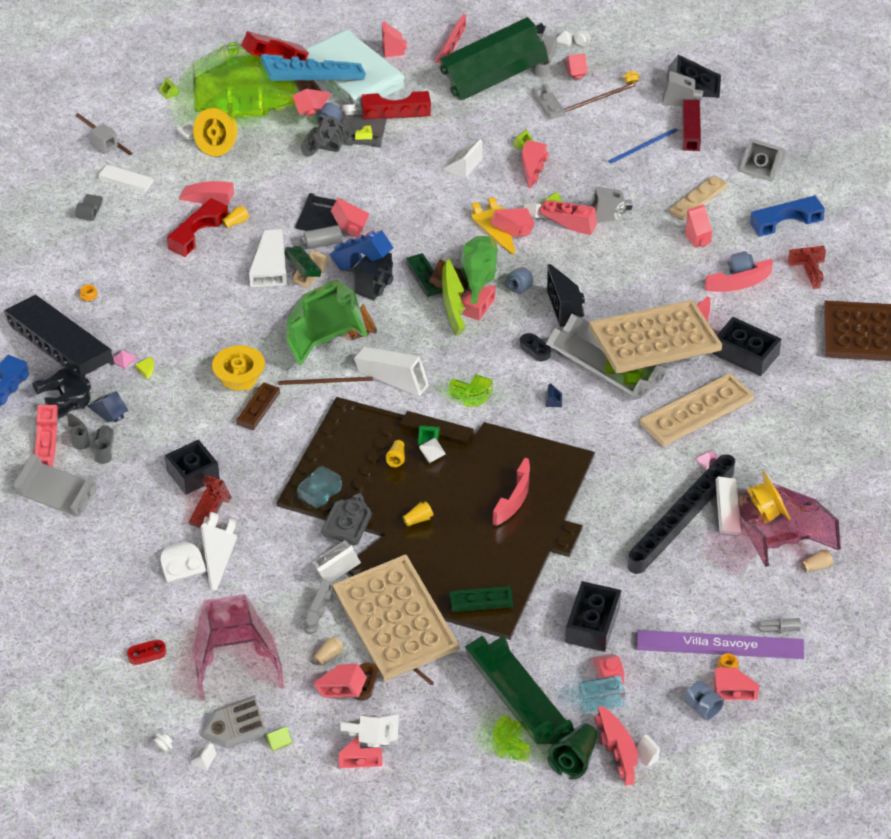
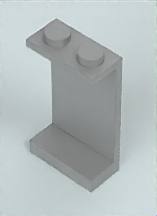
(54, 487)

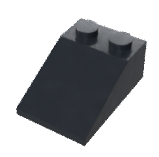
(704, 78)
(563, 295)

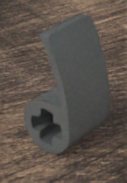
(90, 207)
(79, 432)

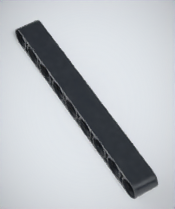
(679, 515)

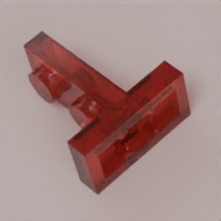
(810, 258)
(211, 500)

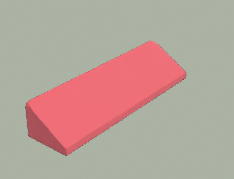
(453, 38)

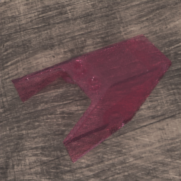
(807, 521)
(228, 623)

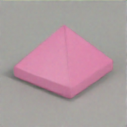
(123, 358)
(707, 459)

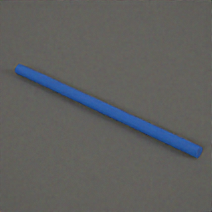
(642, 145)

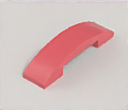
(721, 283)
(46, 433)
(506, 508)

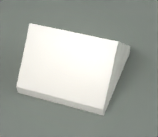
(465, 159)
(336, 561)

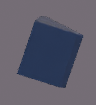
(553, 397)

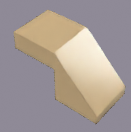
(320, 259)

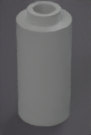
(321, 237)

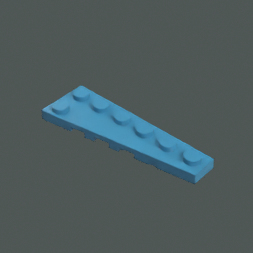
(295, 69)

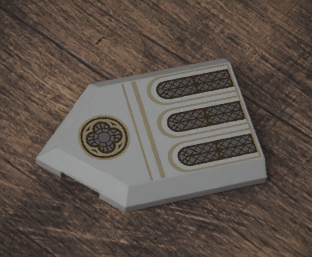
(235, 723)

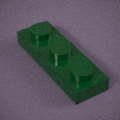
(302, 261)
(423, 272)
(481, 599)

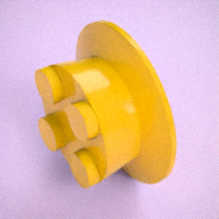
(215, 131)
(238, 367)
(767, 500)

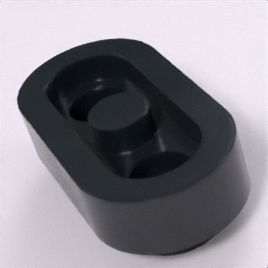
(538, 349)

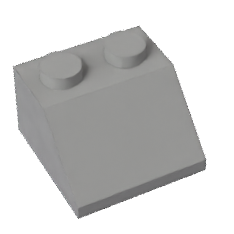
(762, 159)

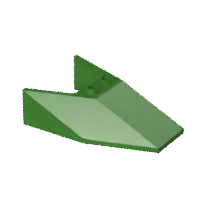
(323, 315)

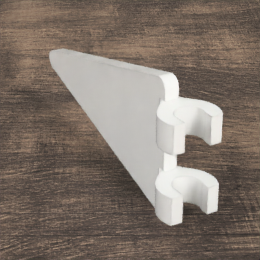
(217, 547)

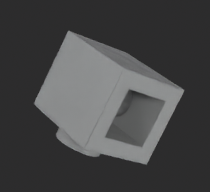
(104, 138)

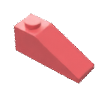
(310, 101)

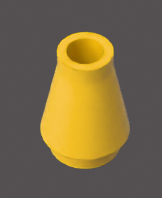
(236, 217)
(396, 456)
(420, 513)

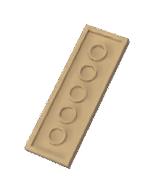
(696, 409)

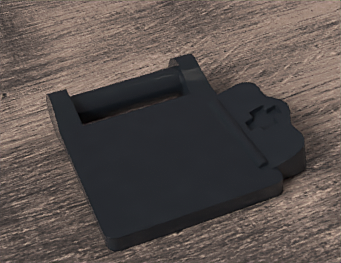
(316, 216)

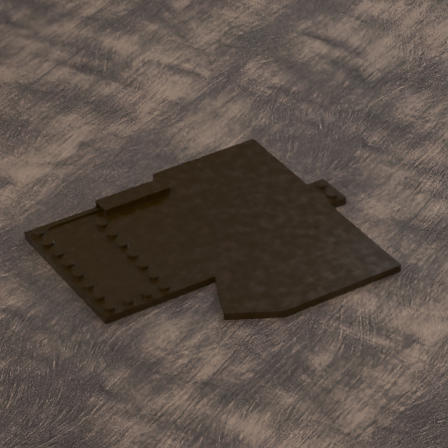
(459, 542)

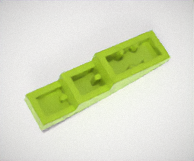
(452, 293)

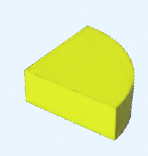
(365, 133)
(146, 367)

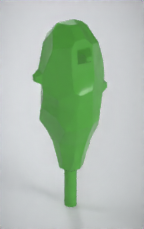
(479, 263)

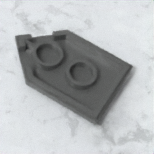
(347, 520)

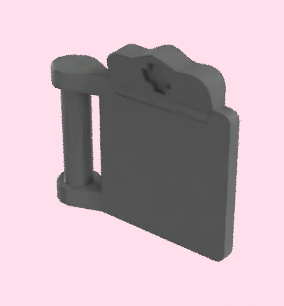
(356, 122)

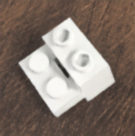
(374, 728)

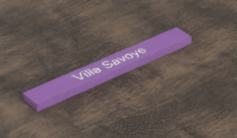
(720, 644)

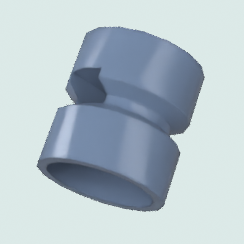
(703, 699)

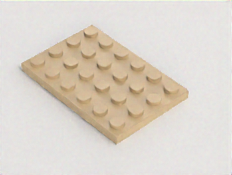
(654, 336)
(395, 617)

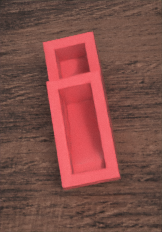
(203, 191)

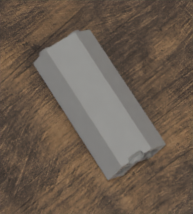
(581, 346)

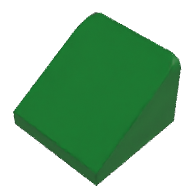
(428, 433)

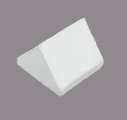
(204, 756)

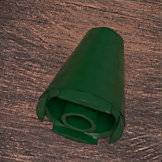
(573, 751)

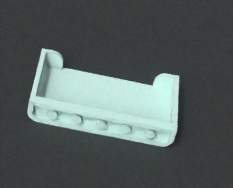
(346, 47)

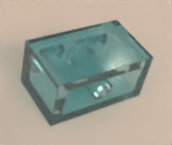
(601, 692)

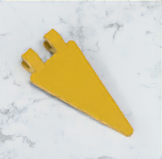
(483, 220)

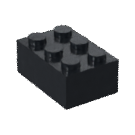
(748, 346)
(593, 616)

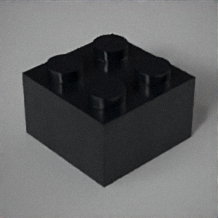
(373, 276)
(190, 465)

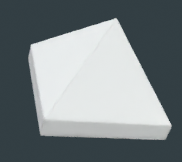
(565, 38)
(432, 450)

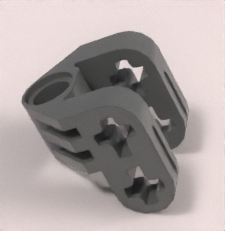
(324, 137)

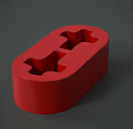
(146, 652)

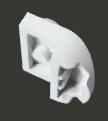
(181, 562)

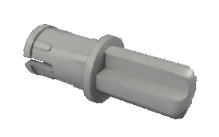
(780, 625)

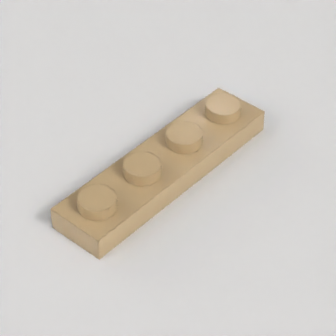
(698, 196)

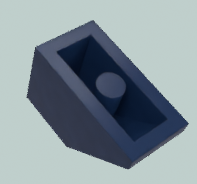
(109, 407)

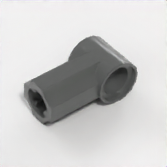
(103, 444)

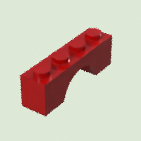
(261, 44)
(415, 105)
(208, 215)

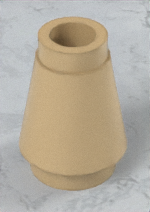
(818, 561)
(330, 649)

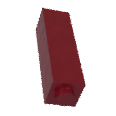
(691, 125)

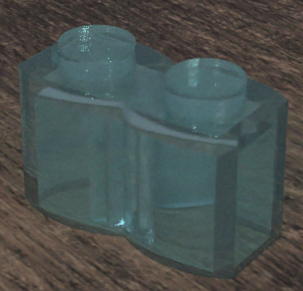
(319, 487)

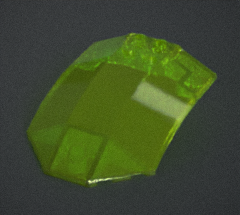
(238, 84)

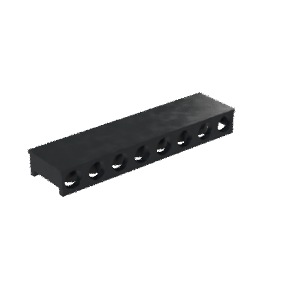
(58, 335)

